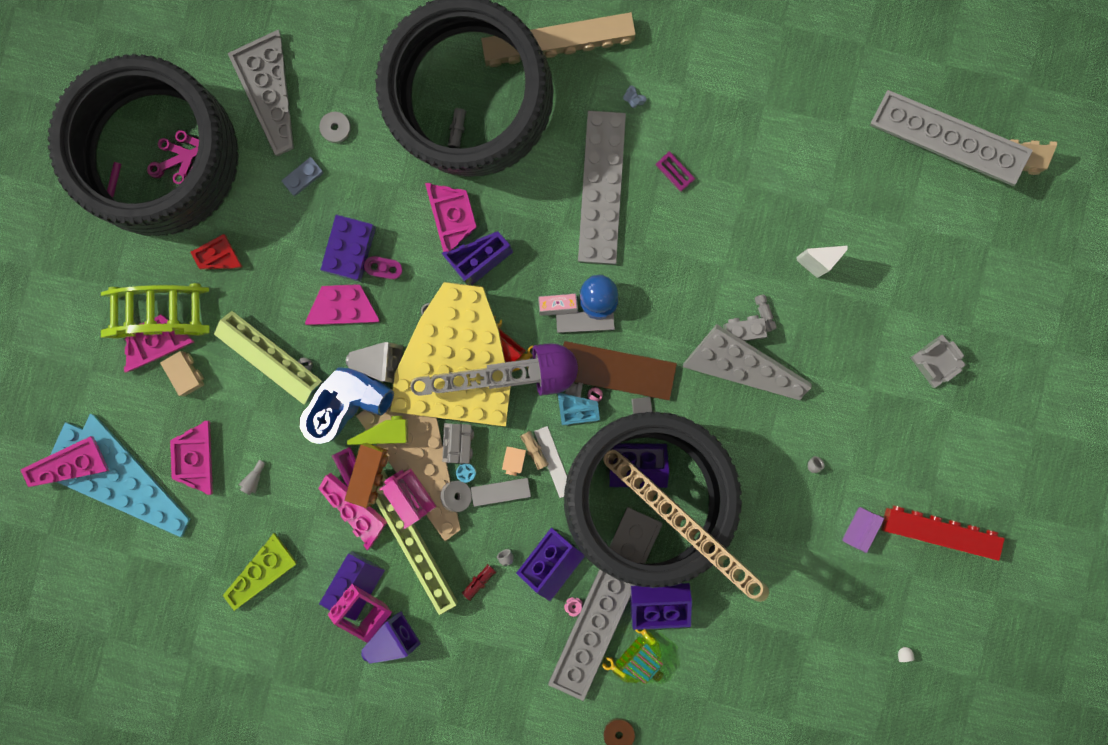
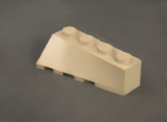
(1040, 156)

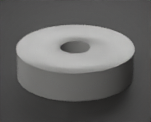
(329, 121)
(463, 492)

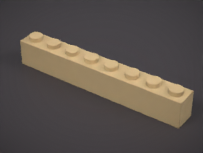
(566, 38)

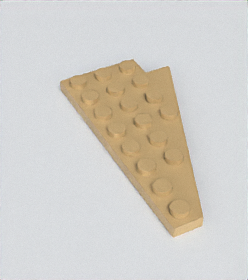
(424, 457)

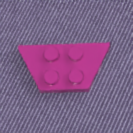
(451, 214)
(341, 306)
(147, 348)
(192, 458)

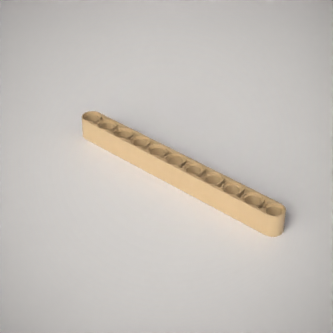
(691, 527)

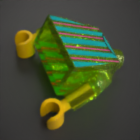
(639, 661)

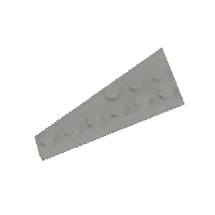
(264, 80)
(735, 360)

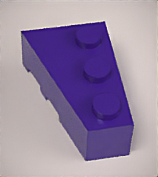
(479, 257)

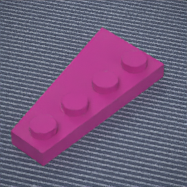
(72, 462)
(364, 521)

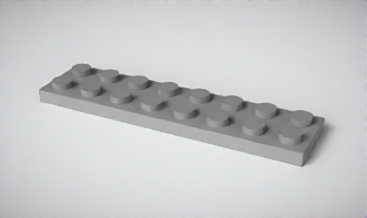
(951, 138)
(601, 187)

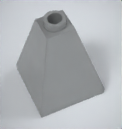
(376, 361)

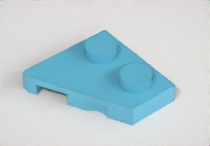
(577, 409)

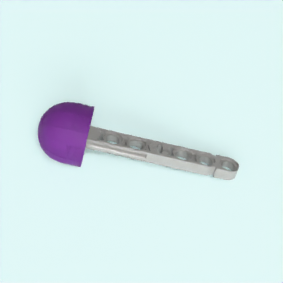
(551, 369)

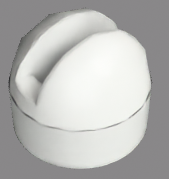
(905, 655)

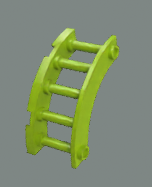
(150, 326)

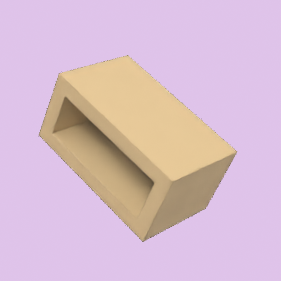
(182, 373)

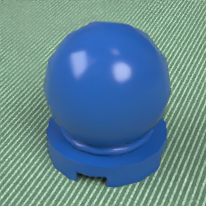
(599, 297)

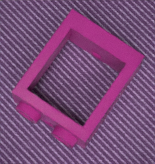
(366, 629)

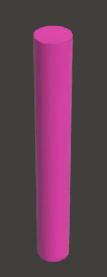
(114, 178)

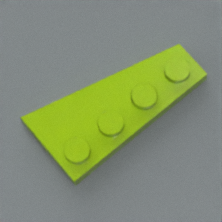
(265, 568)

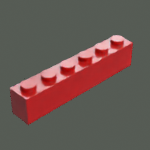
(943, 534)

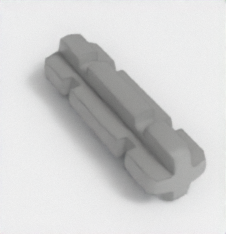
(765, 312)

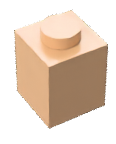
(513, 460)

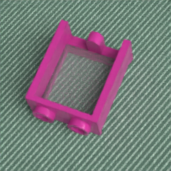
(407, 496)

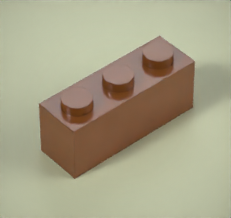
(366, 475)

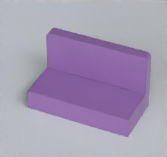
(862, 529)

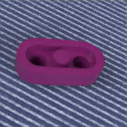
(384, 267)

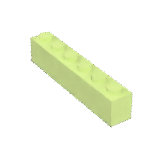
(267, 357)

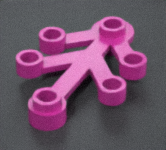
(185, 157)

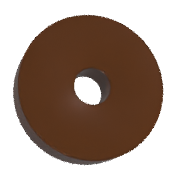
(618, 725)

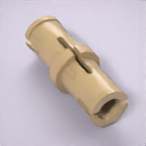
(534, 450)

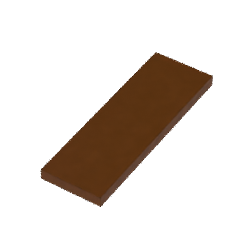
(623, 371)

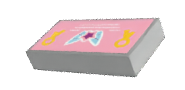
(557, 304)

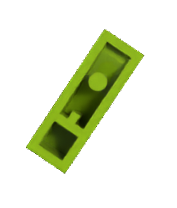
(385, 432)

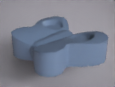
(633, 98)

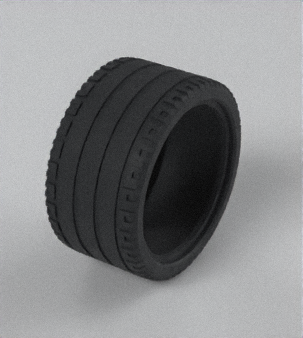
(413, 41)
(89, 106)
(715, 466)

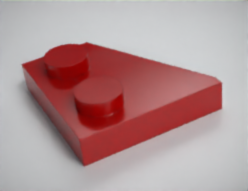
(216, 255)

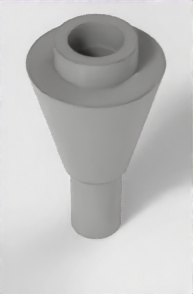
(250, 482)

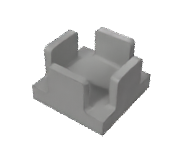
(939, 361)

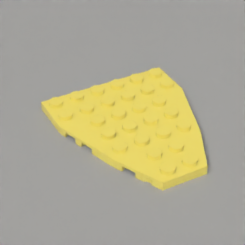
(453, 337)

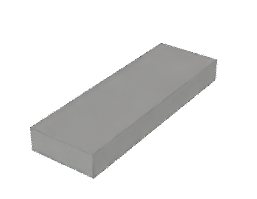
(582, 322)
(500, 492)

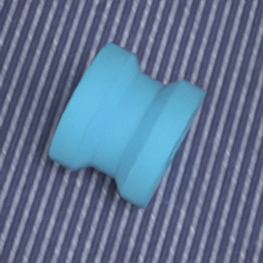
(462, 473)

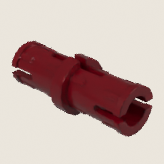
(478, 582)

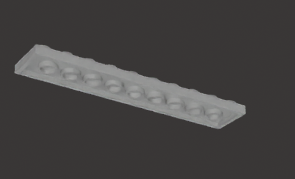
(602, 608)

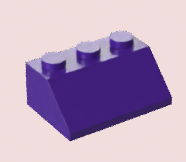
(648, 458)
(550, 564)
(353, 571)

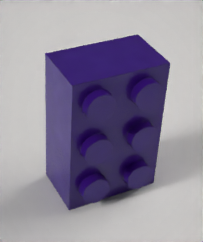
(348, 248)
(661, 607)

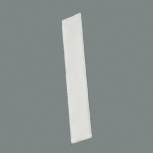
(550, 453)

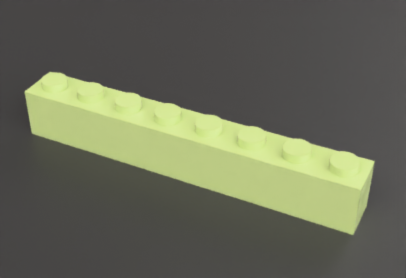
(417, 555)

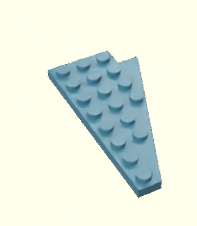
(126, 483)

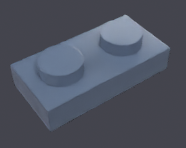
(302, 176)

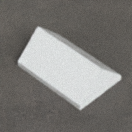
(821, 260)

